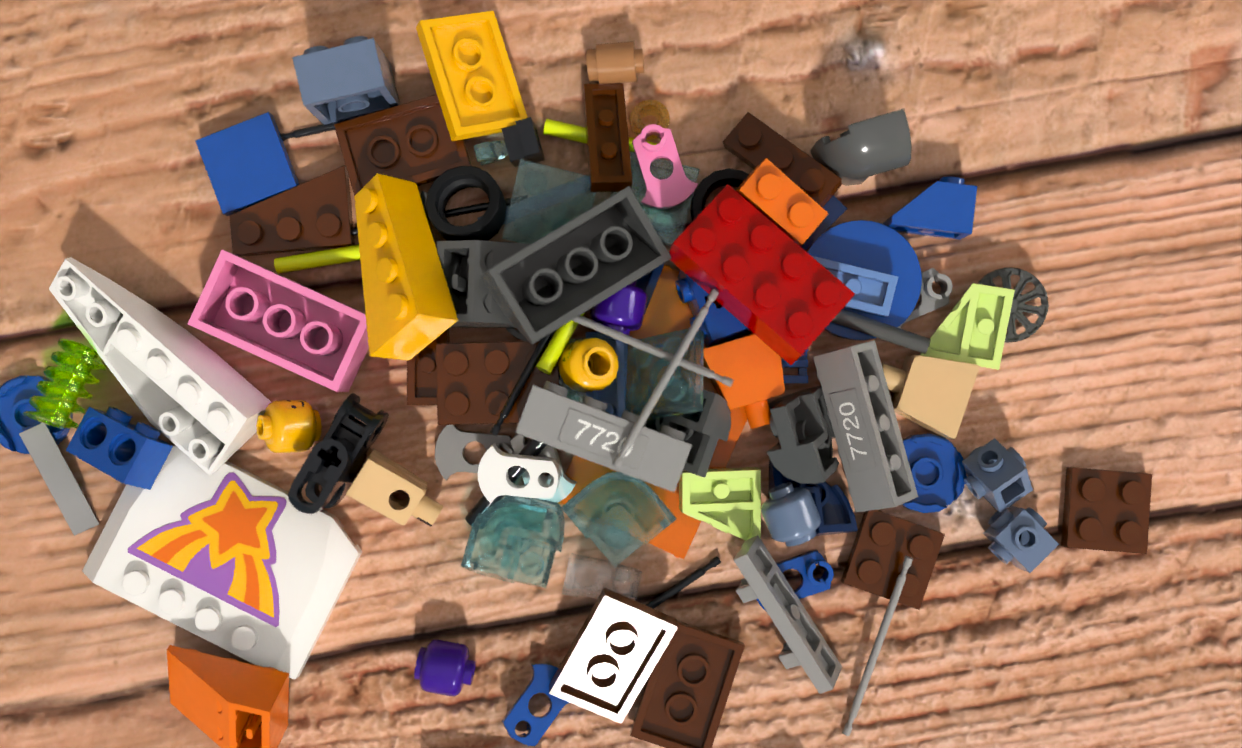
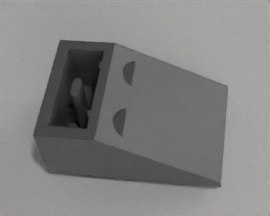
(463, 265)

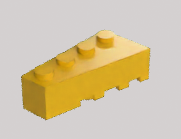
(400, 270)

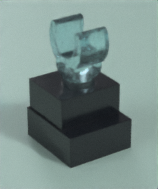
(519, 142)

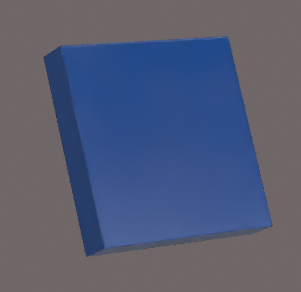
(247, 163)

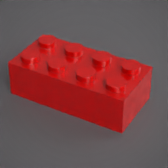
(759, 274)

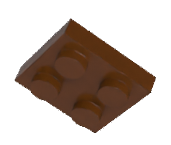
(1106, 510)
(880, 553)

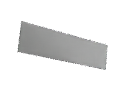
(59, 478)

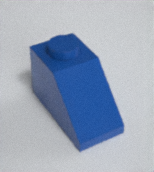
(939, 211)

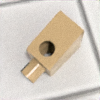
(932, 392)
(379, 480)

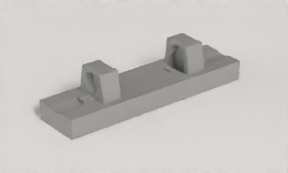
(803, 640)

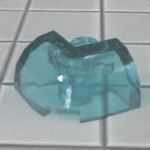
(618, 514)
(516, 540)

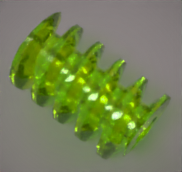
(66, 385)

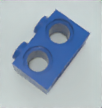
(119, 447)

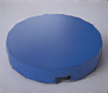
(15, 401)
(935, 471)

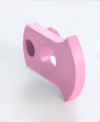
(662, 192)

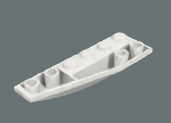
(162, 367)

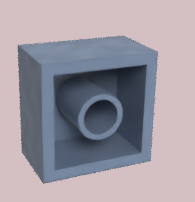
(345, 80)

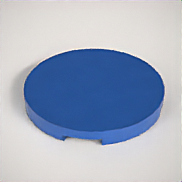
(877, 249)

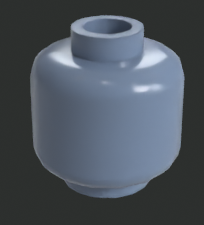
(791, 514)

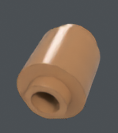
(614, 63)

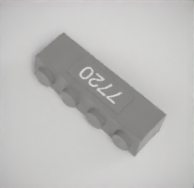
(865, 427)
(599, 436)

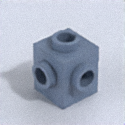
(997, 475)
(1020, 538)

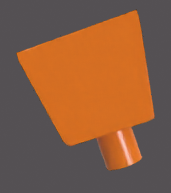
(755, 373)

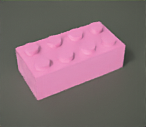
(282, 322)

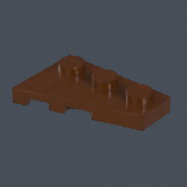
(298, 219)

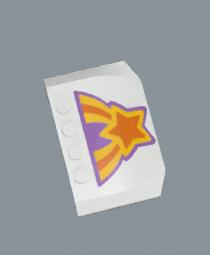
(226, 561)

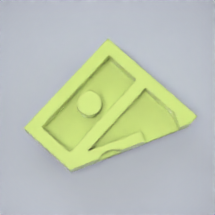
(975, 327)
(724, 499)

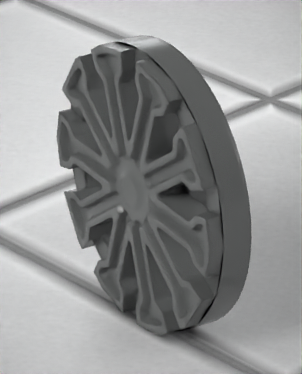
(1019, 300)

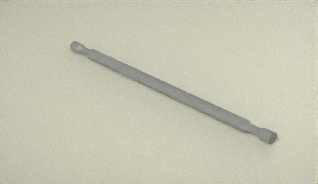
(651, 349)
(665, 378)
(877, 645)

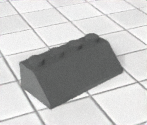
(576, 266)

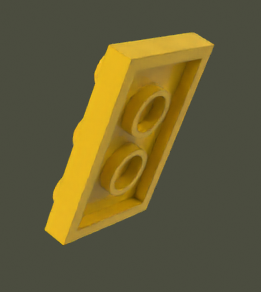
(471, 74)

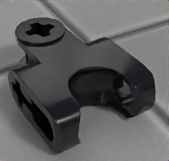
(344, 442)

